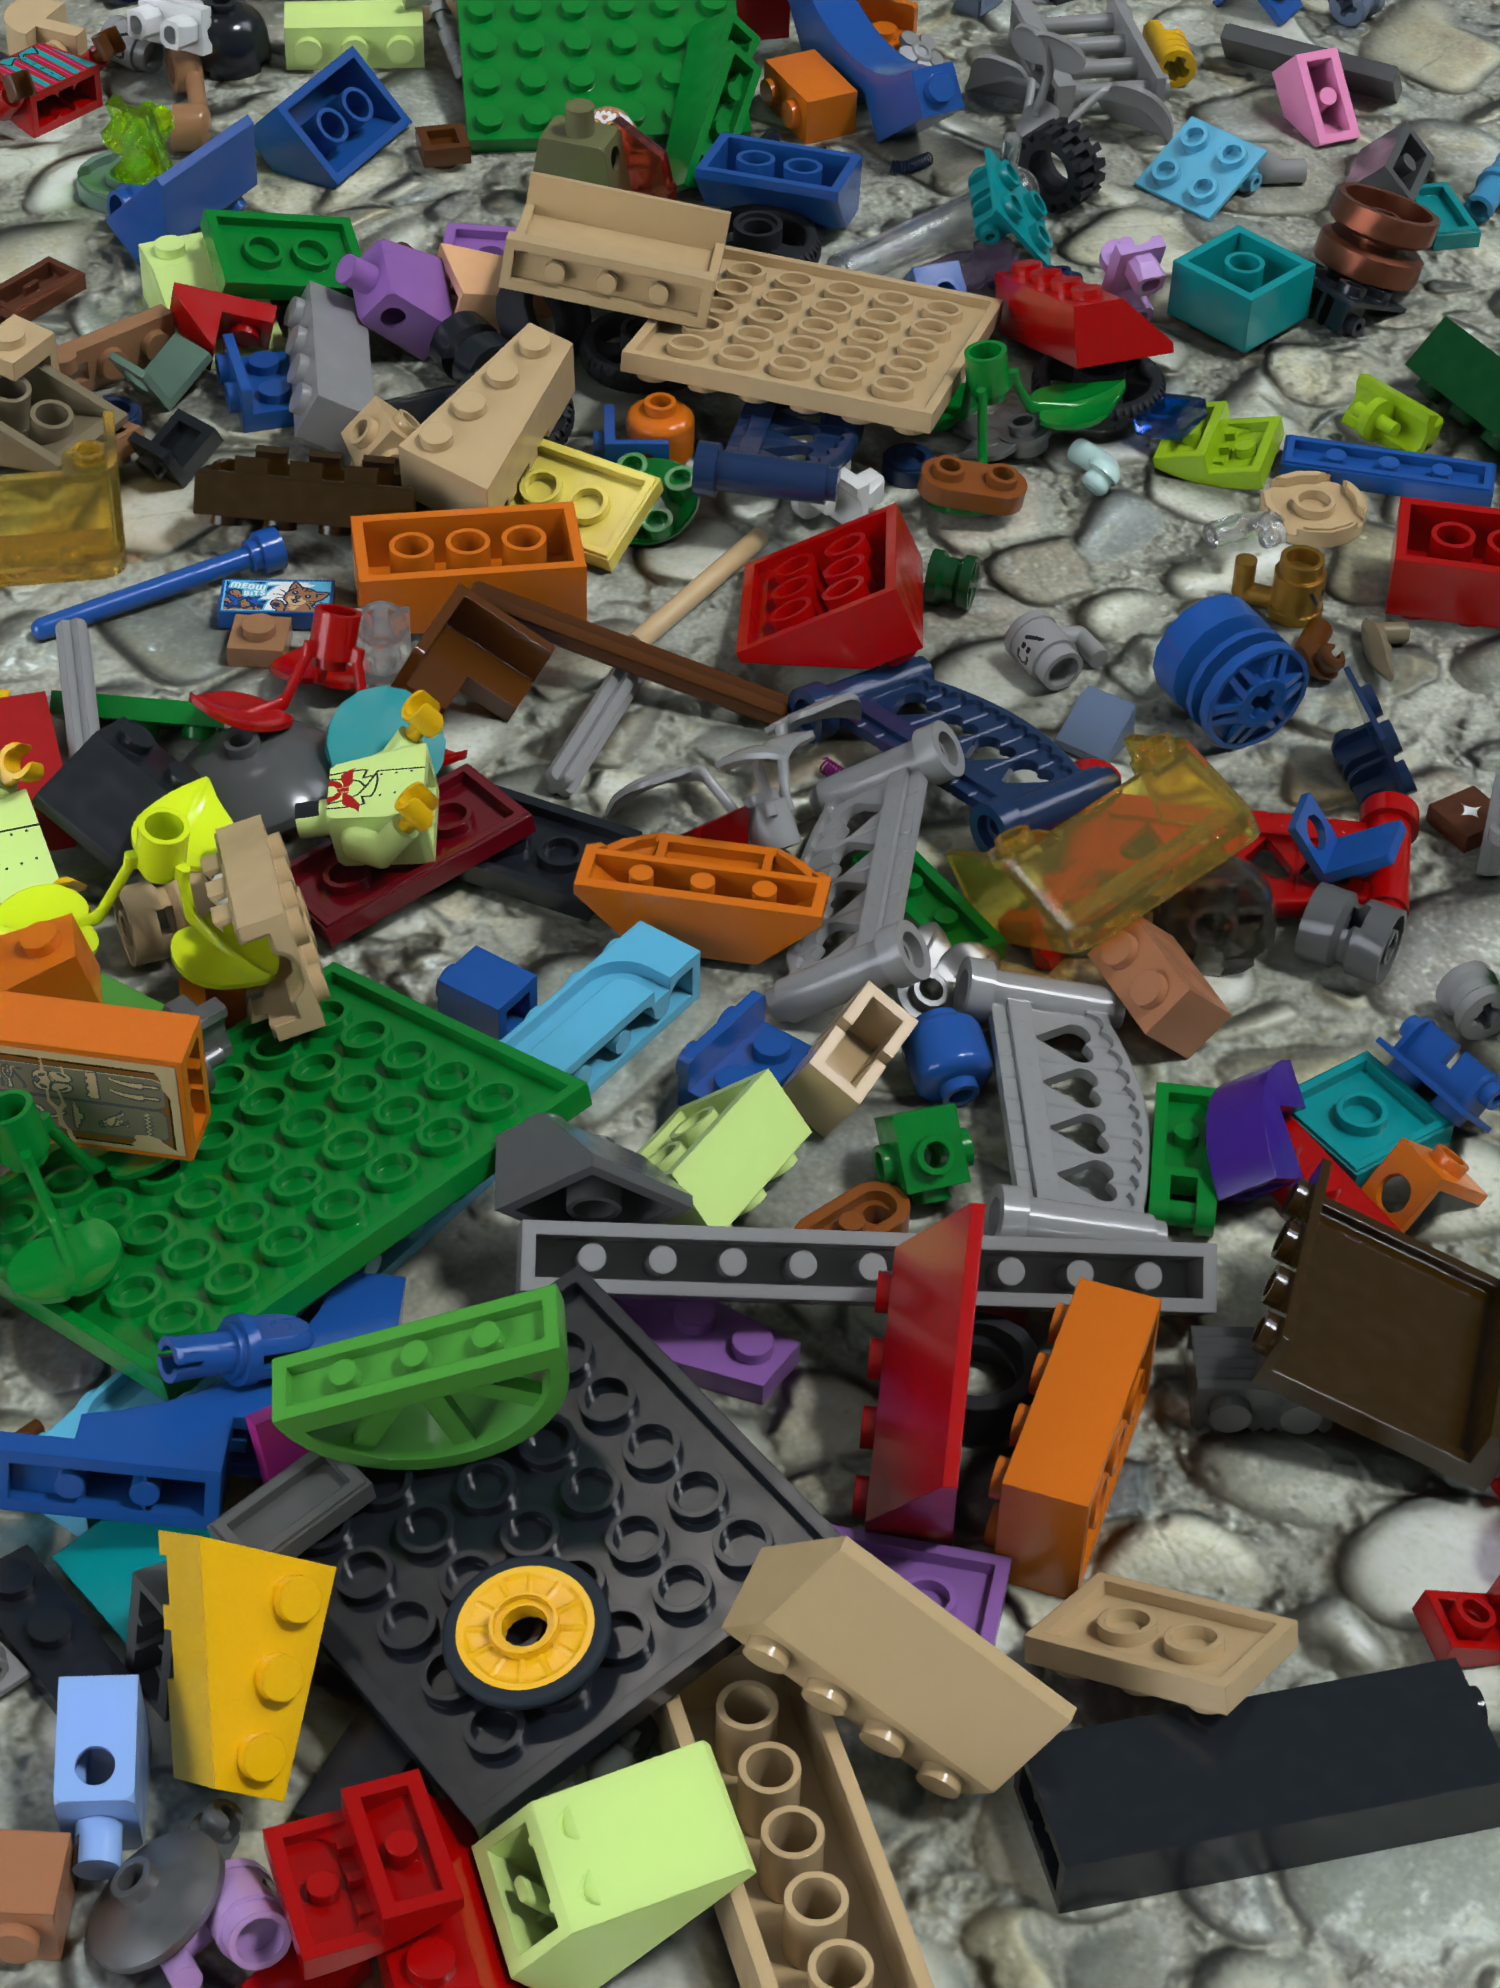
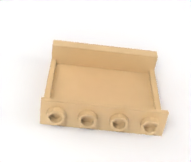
(616, 250)

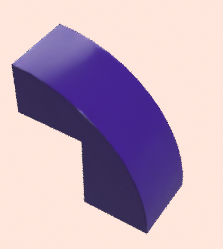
(1248, 1133)

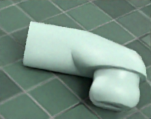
(1100, 466)

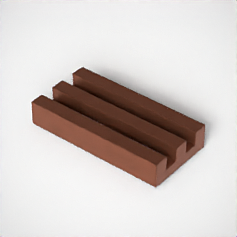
(39, 289)

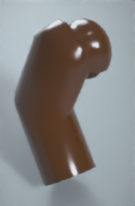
(1317, 651)

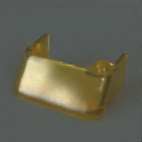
(65, 520)
(1113, 857)

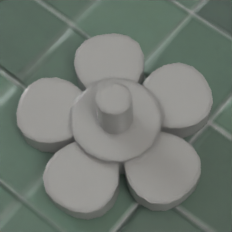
(919, 48)

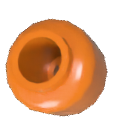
(663, 418)

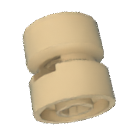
(139, 923)

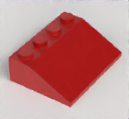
(836, 598)
(922, 1381)

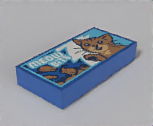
(274, 598)

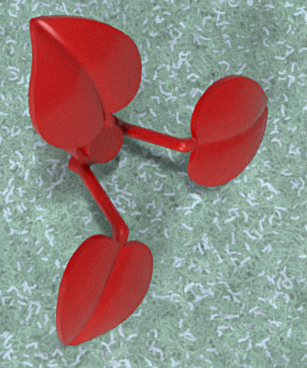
(318, 661)

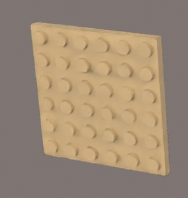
(822, 341)

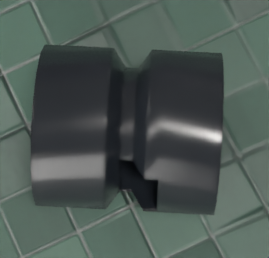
(464, 344)

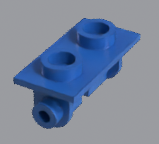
(1423, 1057)

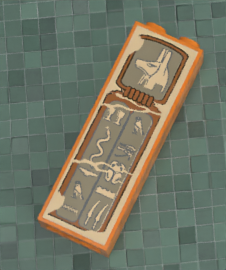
(109, 1072)

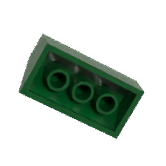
(1464, 374)

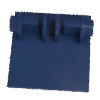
(1369, 750)

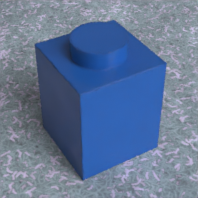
(486, 992)

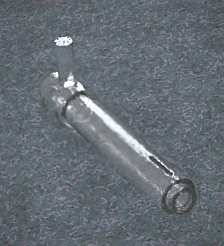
(926, 231)

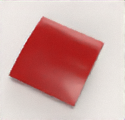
(363, 1874)

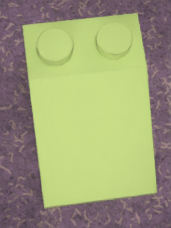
(187, 262)

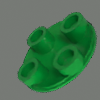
(675, 505)

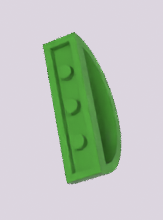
(430, 1387)

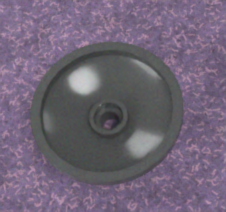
(265, 771)

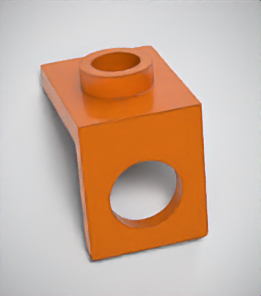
(1427, 1174)

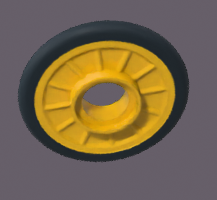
(536, 1673)

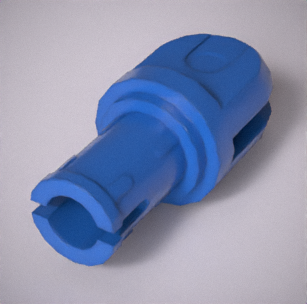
(237, 1350)

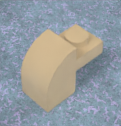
(39, 23)

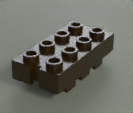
(300, 491)

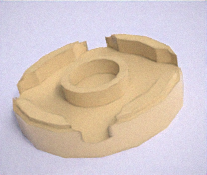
(1315, 508)

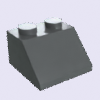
(572, 1175)

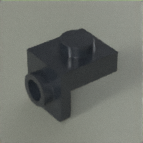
(176, 449)

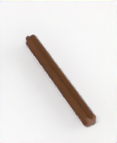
(640, 657)

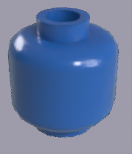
(947, 1056)

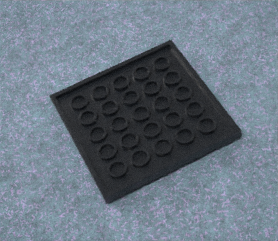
(625, 1482)

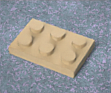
(1161, 1643)

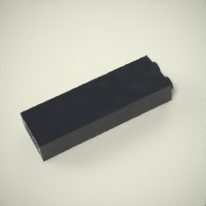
(1261, 1790)

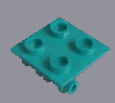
(1006, 207)

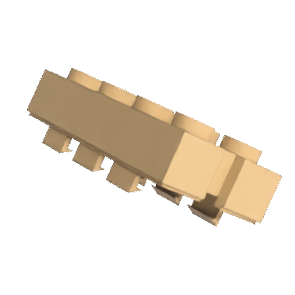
(268, 905)

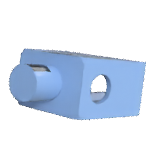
(101, 1769)

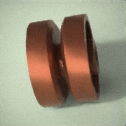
(1376, 236)

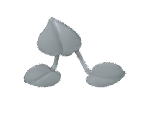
(1007, 78)
(769, 811)

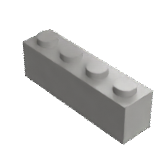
(327, 365)

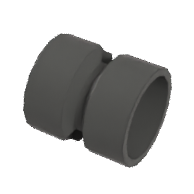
(1350, 933)

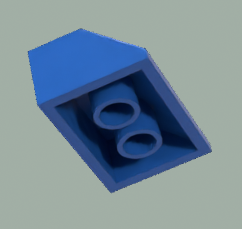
(330, 123)
(781, 174)
(205, 179)

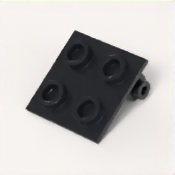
(1341, 302)

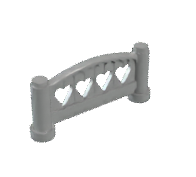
(883, 944)
(1040, 1202)

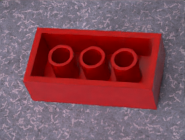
(1445, 563)

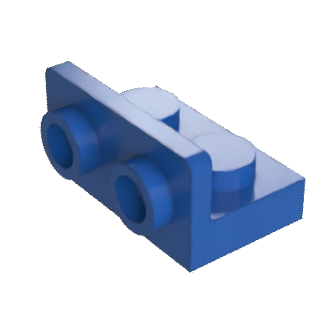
(255, 386)
(735, 1050)

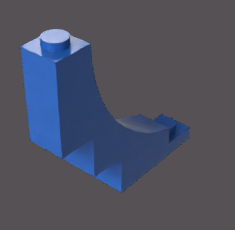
(898, 92)
(177, 1455)

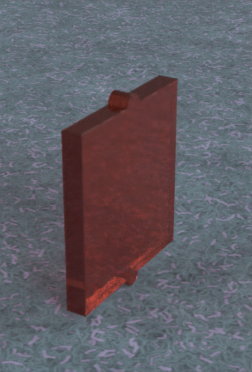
(646, 163)

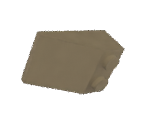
(46, 416)

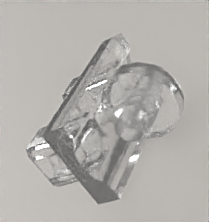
(386, 641)

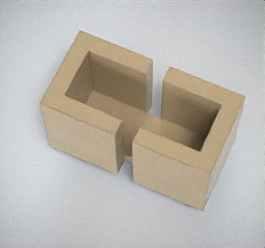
(848, 1058)

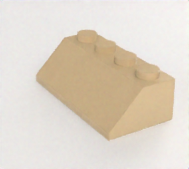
(893, 1665)

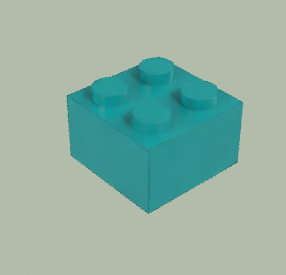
(1241, 288)

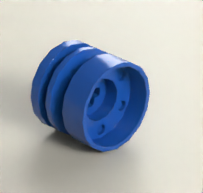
(1230, 671)

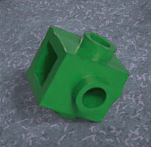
(923, 1152)

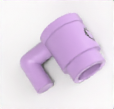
(244, 1924)

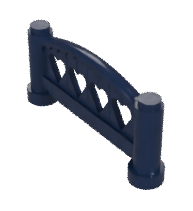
(755, 453)
(983, 784)

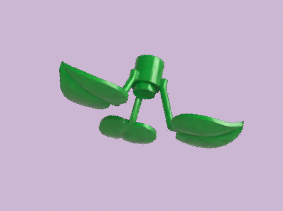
(1058, 405)
(87, 1252)

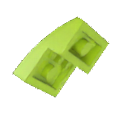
(1224, 450)

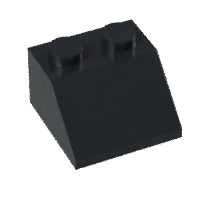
(109, 786)

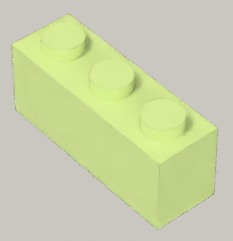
(378, 30)

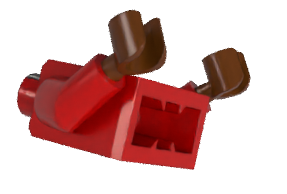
(53, 87)

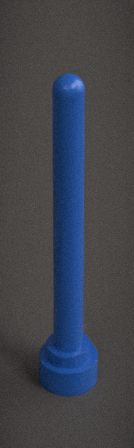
(261, 552)

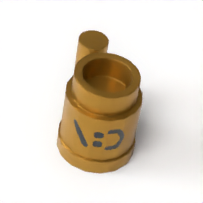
(1295, 589)

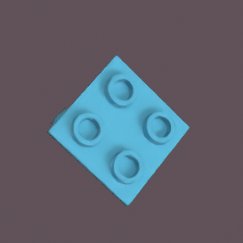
(1203, 169)

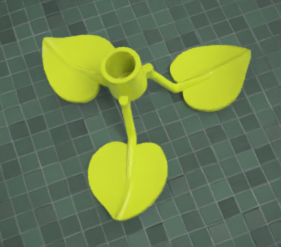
(166, 846)

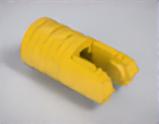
(1170, 52)

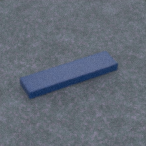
(1392, 470)

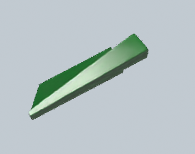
(712, 92)

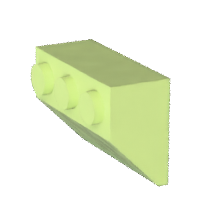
(728, 1148)

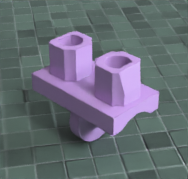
(1133, 271)

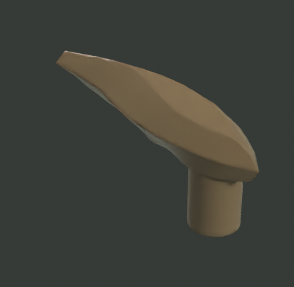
(1376, 643)

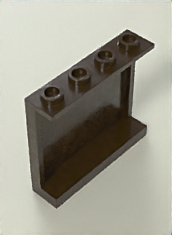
(1382, 1335)

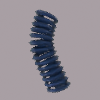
(897, 166)

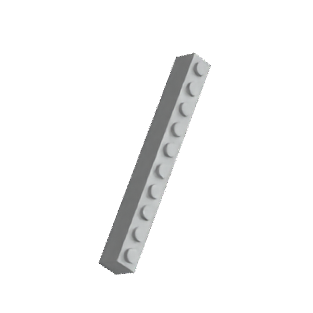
(845, 1265)

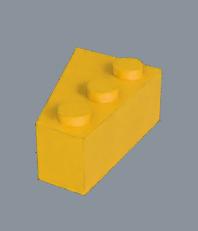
(242, 1660)

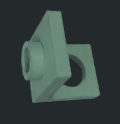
(168, 373)

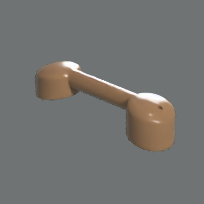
(193, 118)

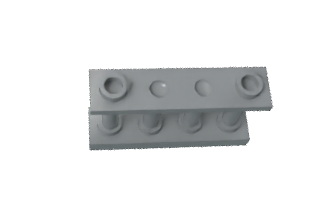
(1121, 39)

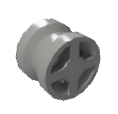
(1472, 998)

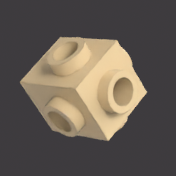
(378, 431)

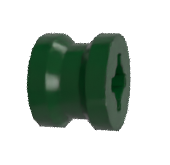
(951, 579)

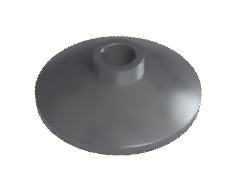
(156, 1901)

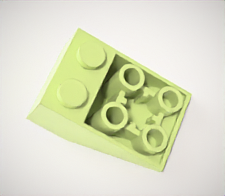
(611, 1868)

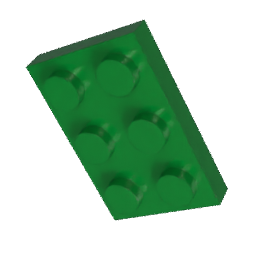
(276, 252)

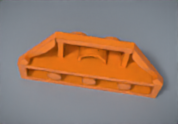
(706, 892)

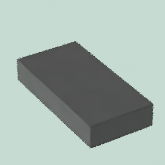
(296, 1506)

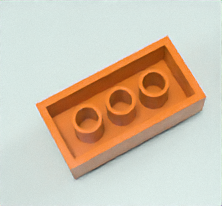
(426, 554)
(1073, 1436)

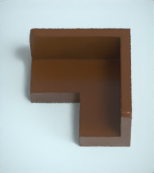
(475, 652)

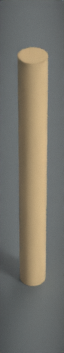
(701, 587)

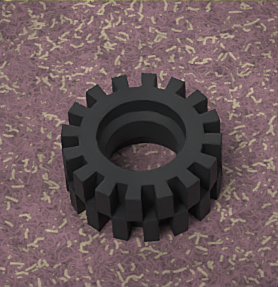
(1075, 153)

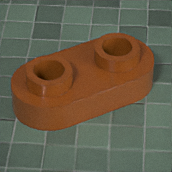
(972, 485)
(866, 1207)

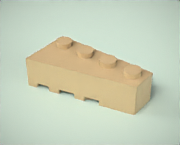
(491, 426)

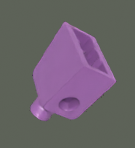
(398, 293)

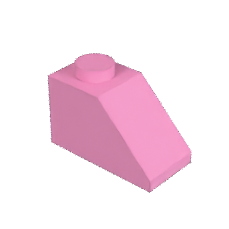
(1317, 97)

